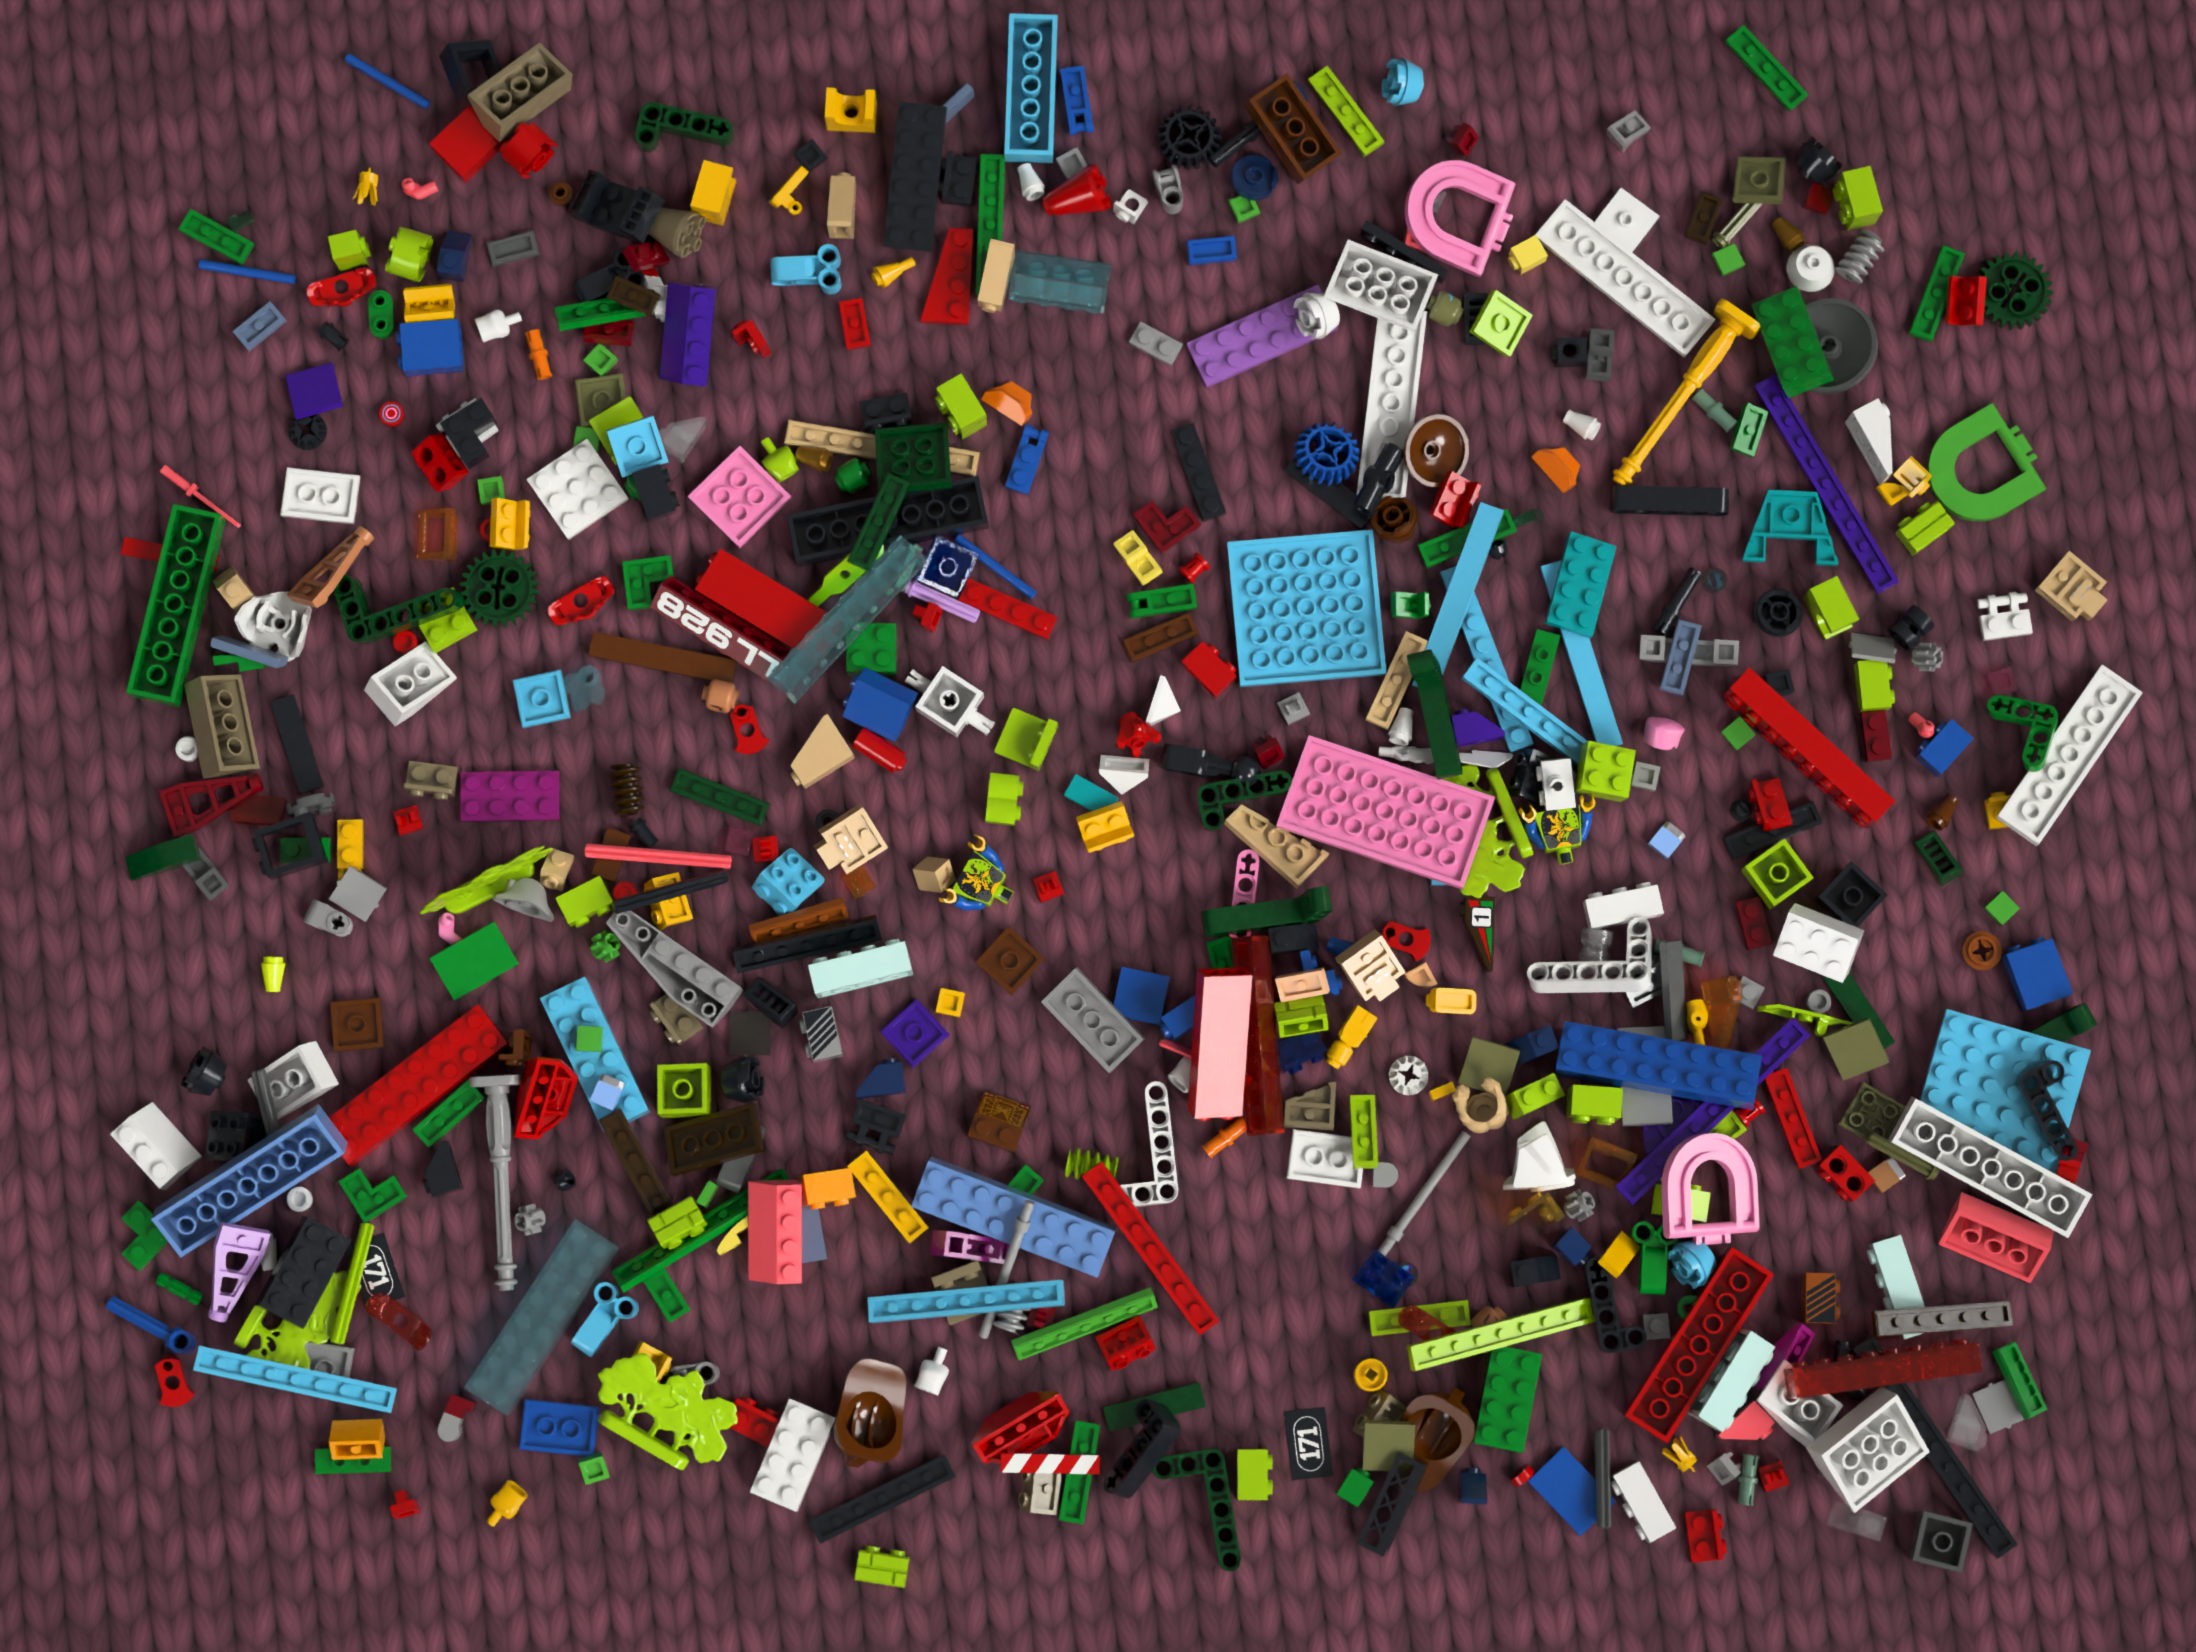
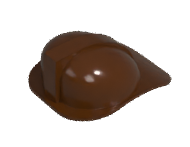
(871, 1413)
(1441, 1433)

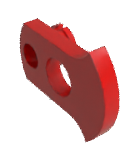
(755, 742)
(1420, 942)
(173, 1396)

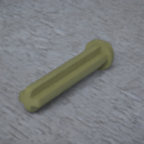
(1736, 222)
(1902, 1155)

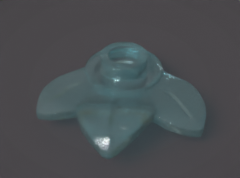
(582, 691)

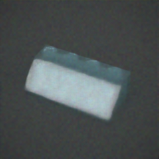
(1059, 282)

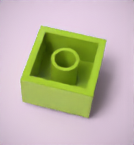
(1857, 198)
(961, 406)
(1604, 771)
(1777, 873)
(684, 1090)
(1594, 1103)

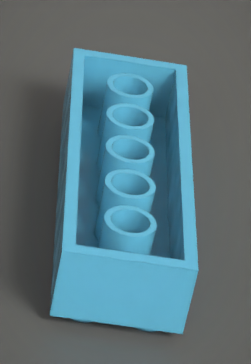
(1031, 88)
(578, 1006)

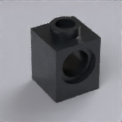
(1578, 345)

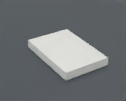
(320, 495)
(1322, 1159)

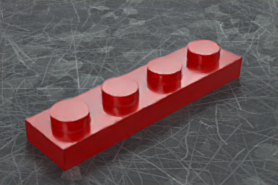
(1008, 609)
(1792, 1118)

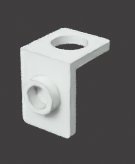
(1125, 213)

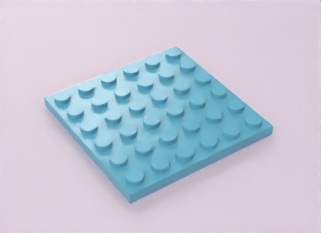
(1306, 608)
(1976, 1077)

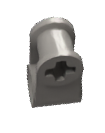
(1168, 185)
(325, 917)
(684, 1369)

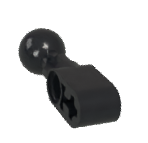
(1202, 764)

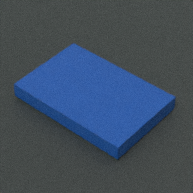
(559, 1428)
(1568, 1490)

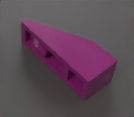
(968, 1247)
(1789, 1348)

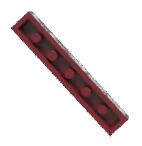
(718, 627)

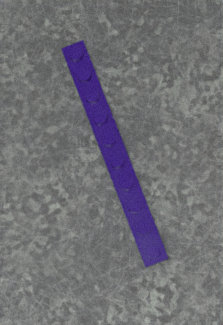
(1826, 484)
(1707, 1115)

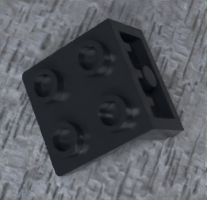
(232, 1134)

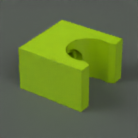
(1830, 608)

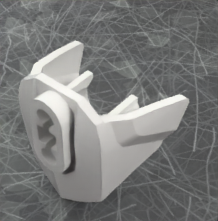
(260, 622)
(1538, 1163)

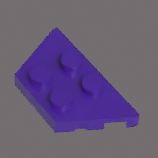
(1655, 1134)

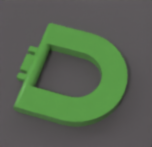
(1992, 504)

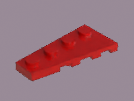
(951, 286)

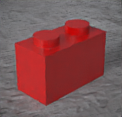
(1209, 669)

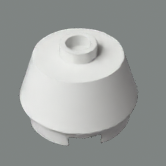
(1810, 268)
(1316, 315)

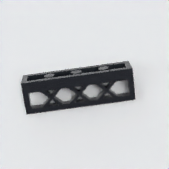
(1401, 1508)

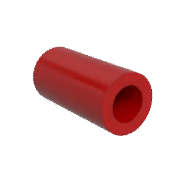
(880, 751)

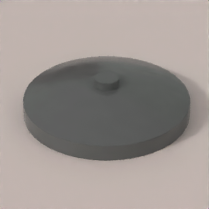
(1846, 340)

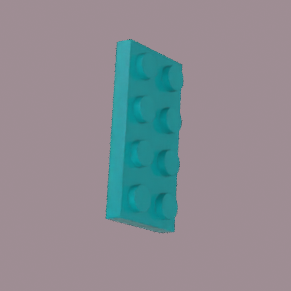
(1580, 584)

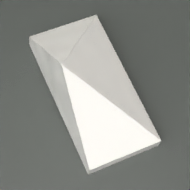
(1163, 703)
(1123, 772)

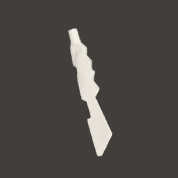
(1420, 755)

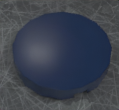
(1254, 177)

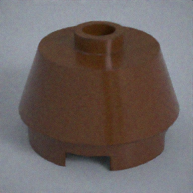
(1395, 519)

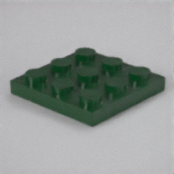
(915, 454)

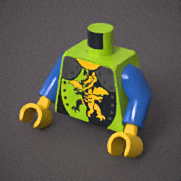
(1559, 829)
(979, 880)

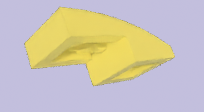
(1137, 558)
(732, 1239)

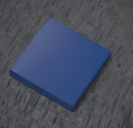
(1141, 995)

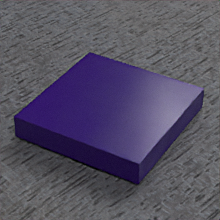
(314, 390)
(914, 1033)

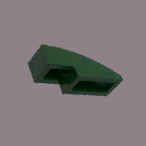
(163, 857)

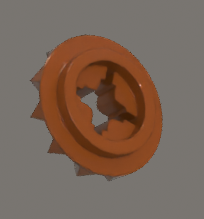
(1987, 941)

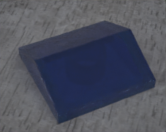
(947, 566)

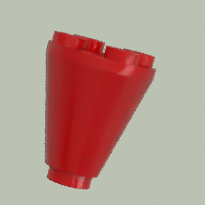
(1079, 194)

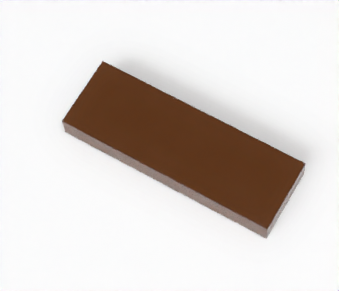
(1160, 637)

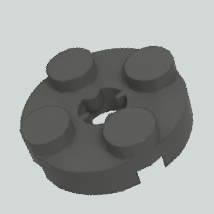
(313, 803)

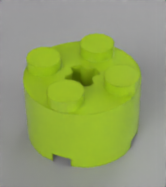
(409, 254)

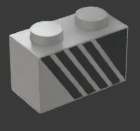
(821, 1034)

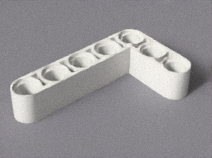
(1600, 969)
(1157, 1154)

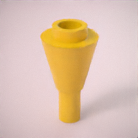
(886, 274)

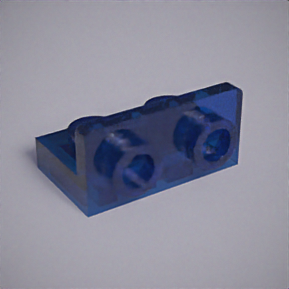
(1299, 1050)
(1383, 1278)

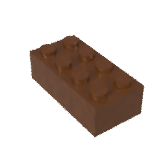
(1292, 128)

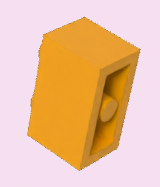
(827, 1187)
(357, 1439)

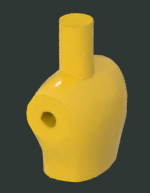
(1696, 1019)

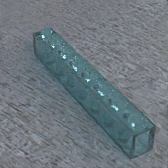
(847, 619)

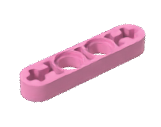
(1238, 895)

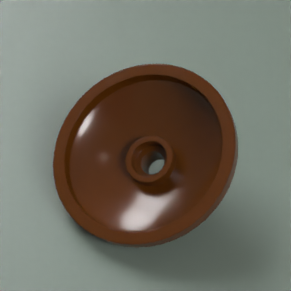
(1447, 449)

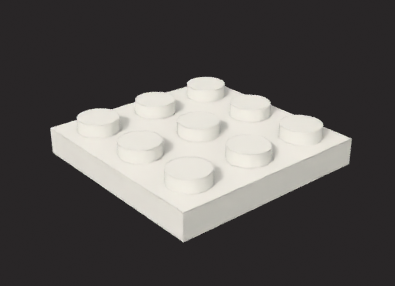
(577, 489)

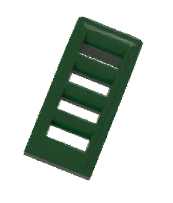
(1951, 862)

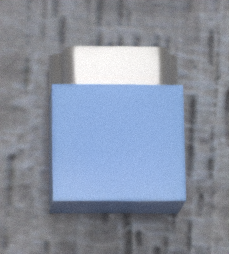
(1666, 839)
(607, 1092)

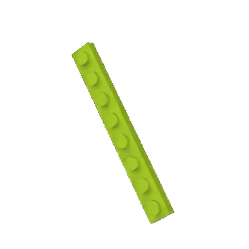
(1500, 1333)

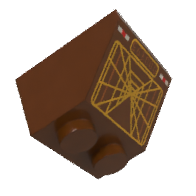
(999, 1122)

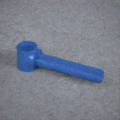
(152, 1325)

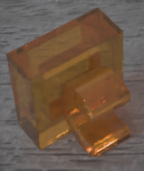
(859, 882)

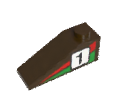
(1480, 922)

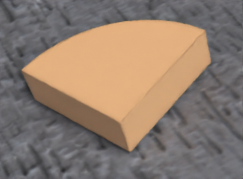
(1421, 976)

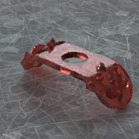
(386, 1308)
(1419, 1322)

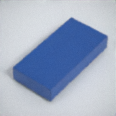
(1211, 250)

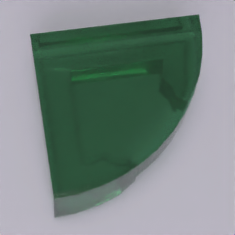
(238, 223)
(1528, 518)

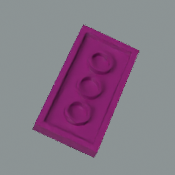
(510, 796)

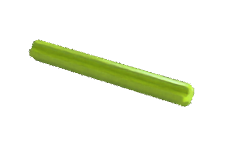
(352, 1283)

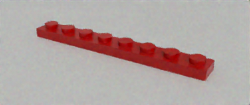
(1150, 1248)

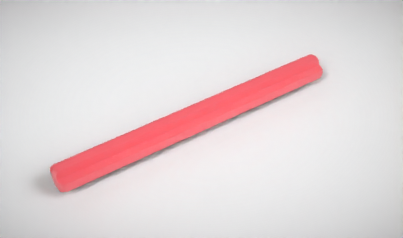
(658, 856)

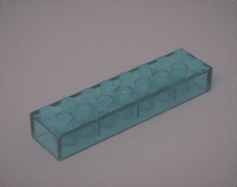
(541, 1317)

